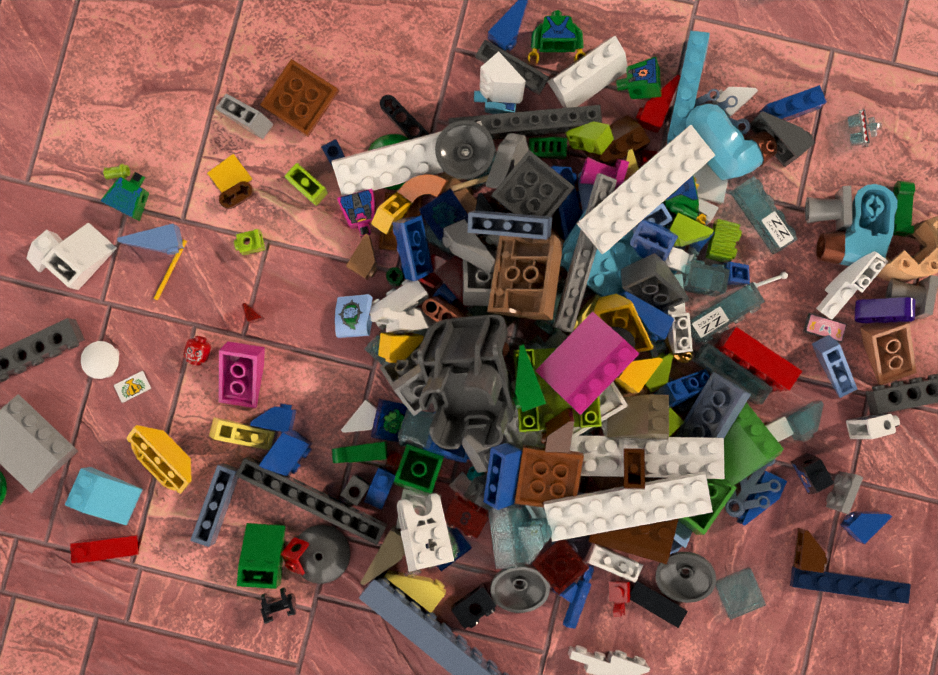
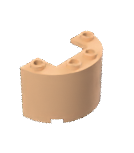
(922, 263)

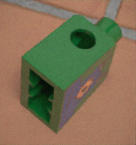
(642, 80)

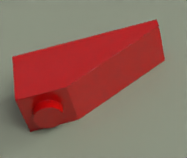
(655, 109)
(103, 548)

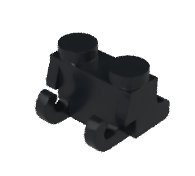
(277, 605)

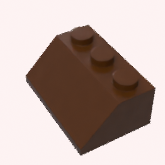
(627, 136)

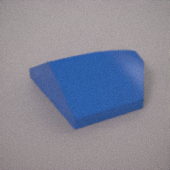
(652, 239)

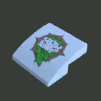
(353, 316)

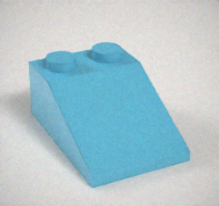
(103, 496)

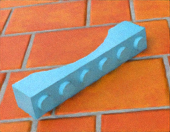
(689, 81)

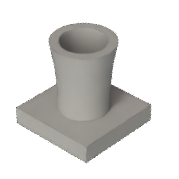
(831, 209)
(923, 294)

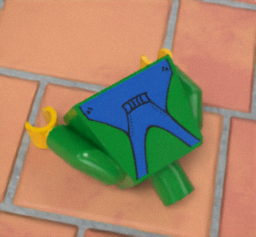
(557, 35)
(685, 201)

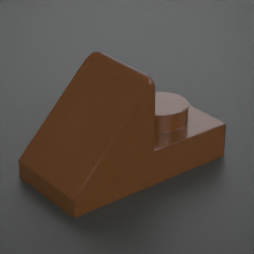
(634, 469)

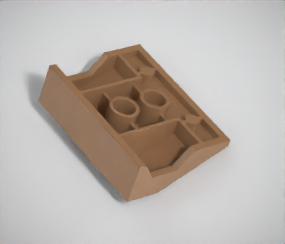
(526, 277)

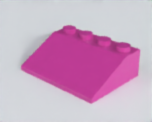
(587, 362)

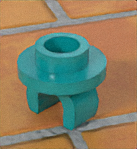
(472, 473)

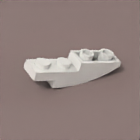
(850, 280)
(402, 322)
(680, 331)
(615, 664)

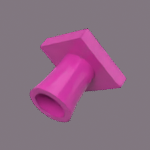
(592, 168)

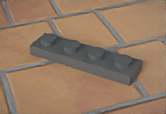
(534, 79)

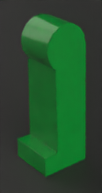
(904, 194)
(360, 453)

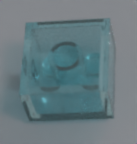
(705, 279)

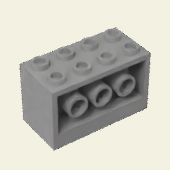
(406, 380)

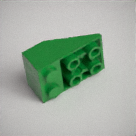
(261, 556)

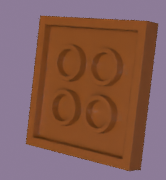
(299, 97)
(547, 475)

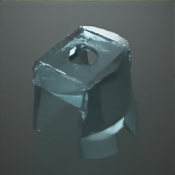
(415, 429)

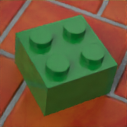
(418, 470)

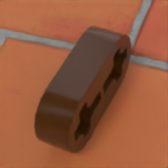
(233, 191)

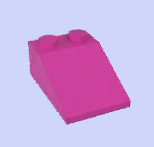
(240, 373)

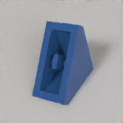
(738, 273)

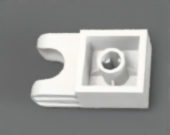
(424, 529)

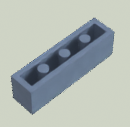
(509, 224)
(215, 505)

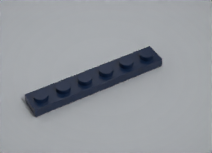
(851, 585)

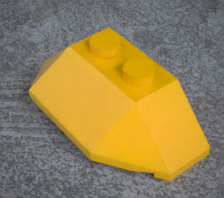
(161, 457)

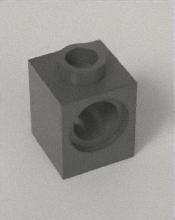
(359, 482)

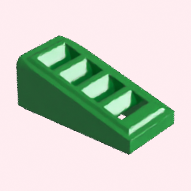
(547, 141)

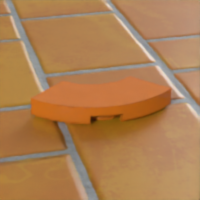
(423, 185)

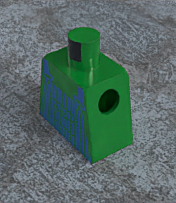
(127, 196)

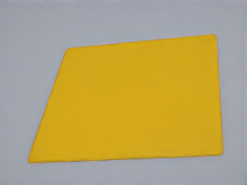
(229, 173)

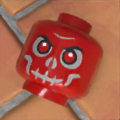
(197, 350)

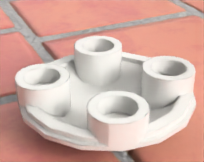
(100, 360)

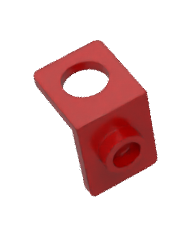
(437, 261)
(291, 558)

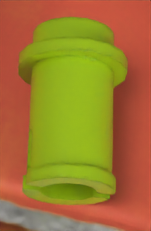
(116, 172)

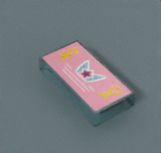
(823, 327)

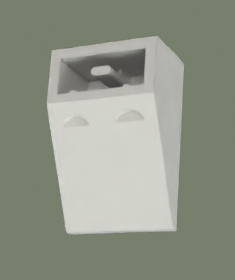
(78, 256)

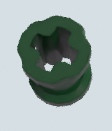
(390, 273)

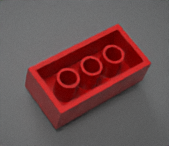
(758, 359)

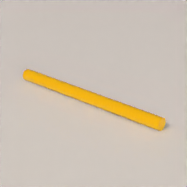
(169, 271)

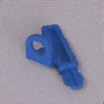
(576, 595)

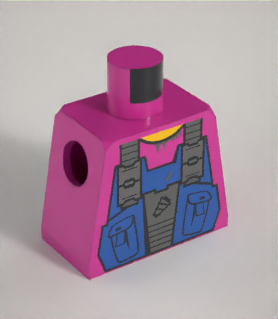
(359, 210)

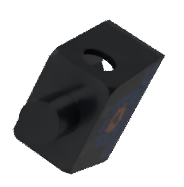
(812, 475)

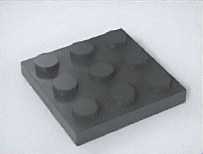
(532, 188)

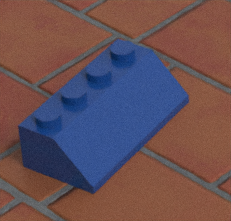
(568, 212)

